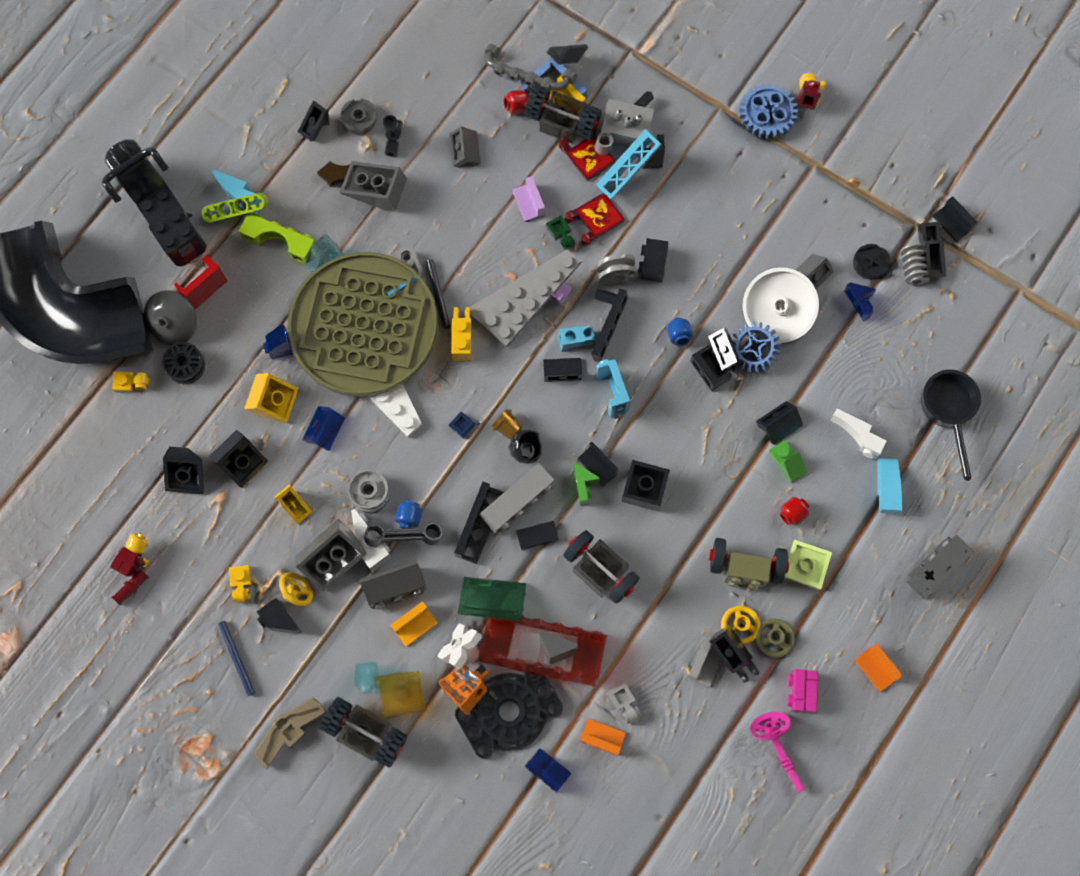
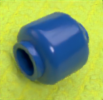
(679, 331)
(408, 515)

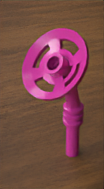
(773, 734)

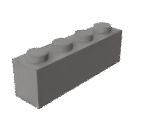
(516, 498)

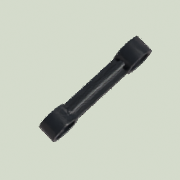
(402, 534)

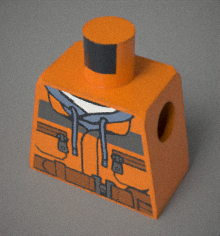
(465, 686)

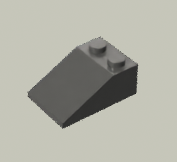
(374, 184)

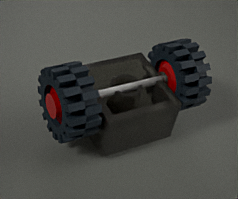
(562, 115)
(363, 732)

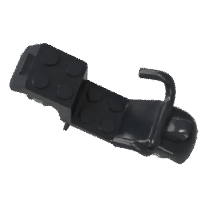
(154, 200)

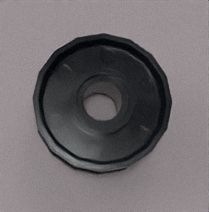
(176, 355)

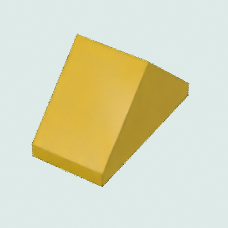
(293, 504)

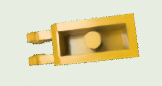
(461, 336)

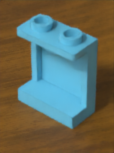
(620, 404)

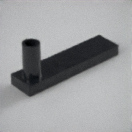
(618, 304)

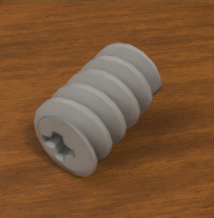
(912, 264)

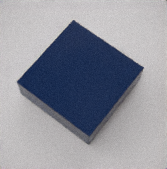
(462, 425)

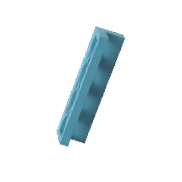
(625, 162)

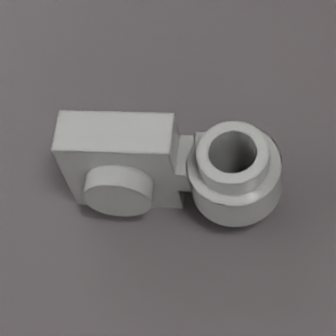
(622, 699)

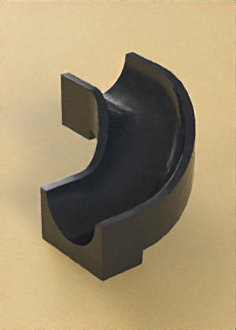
(59, 317)

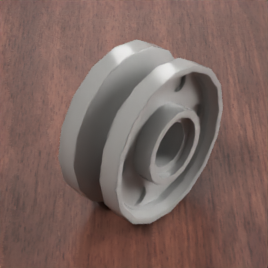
(617, 269)
(374, 501)

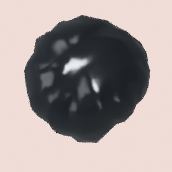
(525, 446)

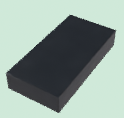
(537, 535)

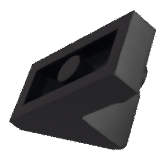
(313, 121)

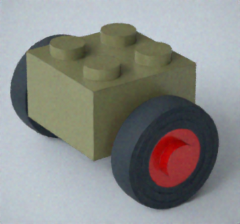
(746, 568)

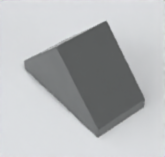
(556, 647)

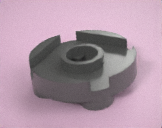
(362, 125)

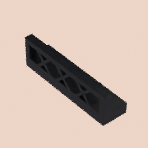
(471, 522)

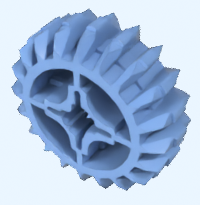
(763, 343)

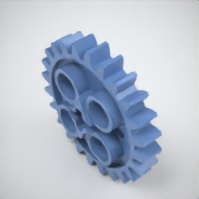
(752, 113)

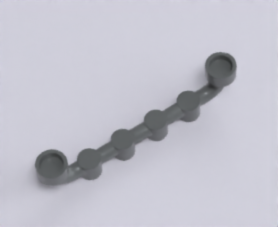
(531, 78)

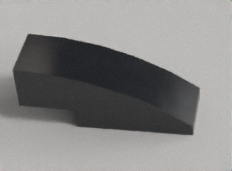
(930, 237)

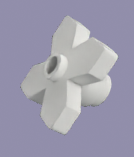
(462, 647)

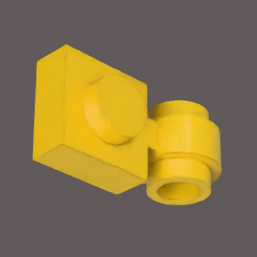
(127, 380)
(239, 578)

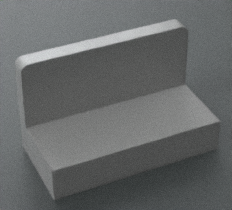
(705, 664)

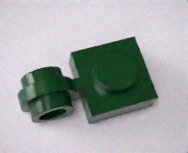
(559, 228)

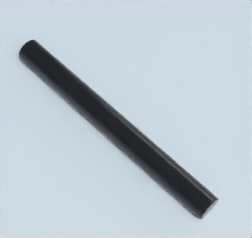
(438, 293)

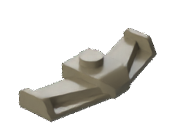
(287, 730)

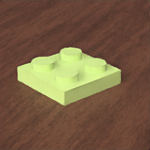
(807, 564)

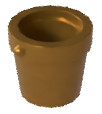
(507, 424)

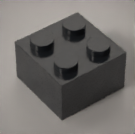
(645, 485)

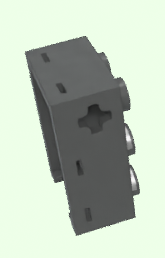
(939, 565)

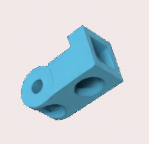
(576, 337)

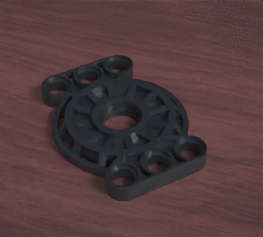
(493, 727)

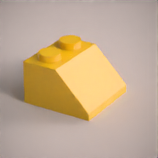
(271, 398)

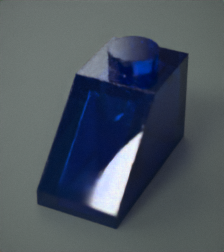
(278, 343)

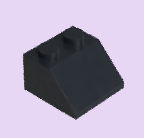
(238, 458)

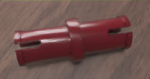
(130, 587)

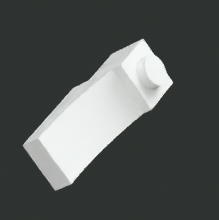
(869, 443)

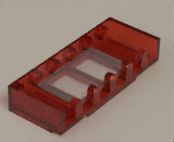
(517, 647)

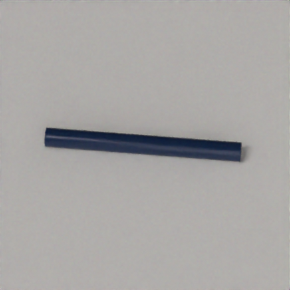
(236, 658)

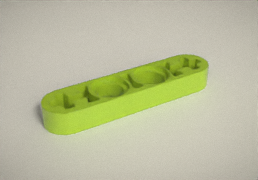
(234, 207)

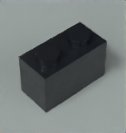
(654, 260)

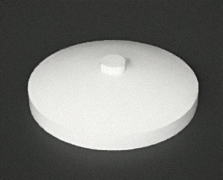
(783, 301)

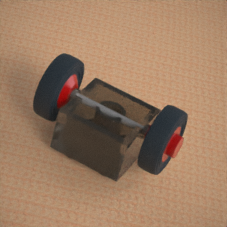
(601, 567)

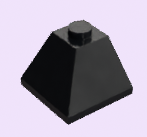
(183, 471)

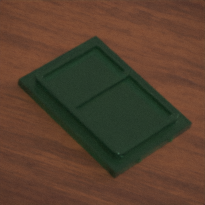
(492, 598)

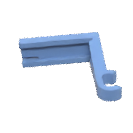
(545, 71)

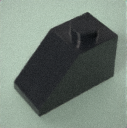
(277, 618)

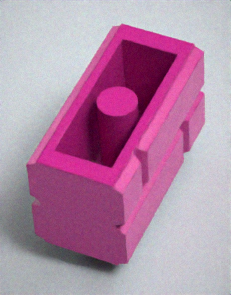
(803, 691)

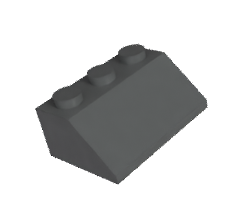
(330, 555)
(393, 584)

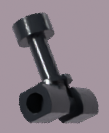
(393, 133)

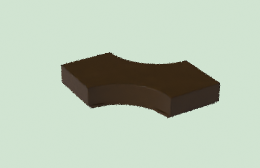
(333, 173)

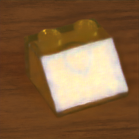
(401, 694)

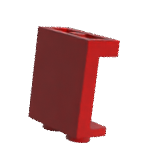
(204, 285)

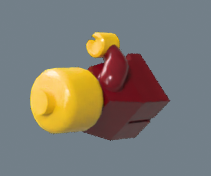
(809, 92)
(130, 557)

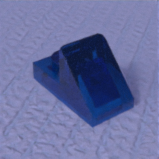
(858, 296)

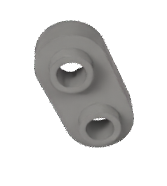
(413, 261)

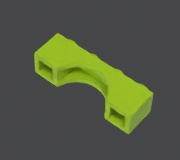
(257, 230)

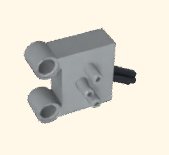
(624, 123)

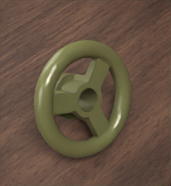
(776, 624)

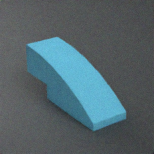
(234, 188)
(889, 486)

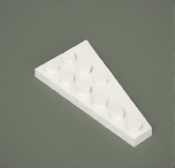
(398, 409)

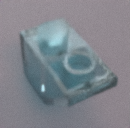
(321, 252)
(366, 677)

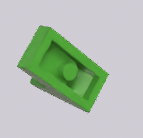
(788, 461)
(583, 478)

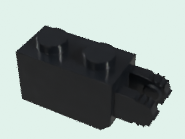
(733, 652)

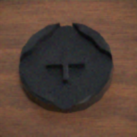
(871, 261)

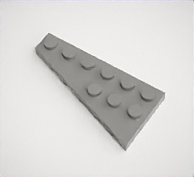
(515, 305)

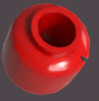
(515, 101)
(794, 511)

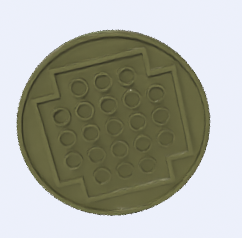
(357, 335)

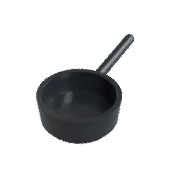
(949, 402)

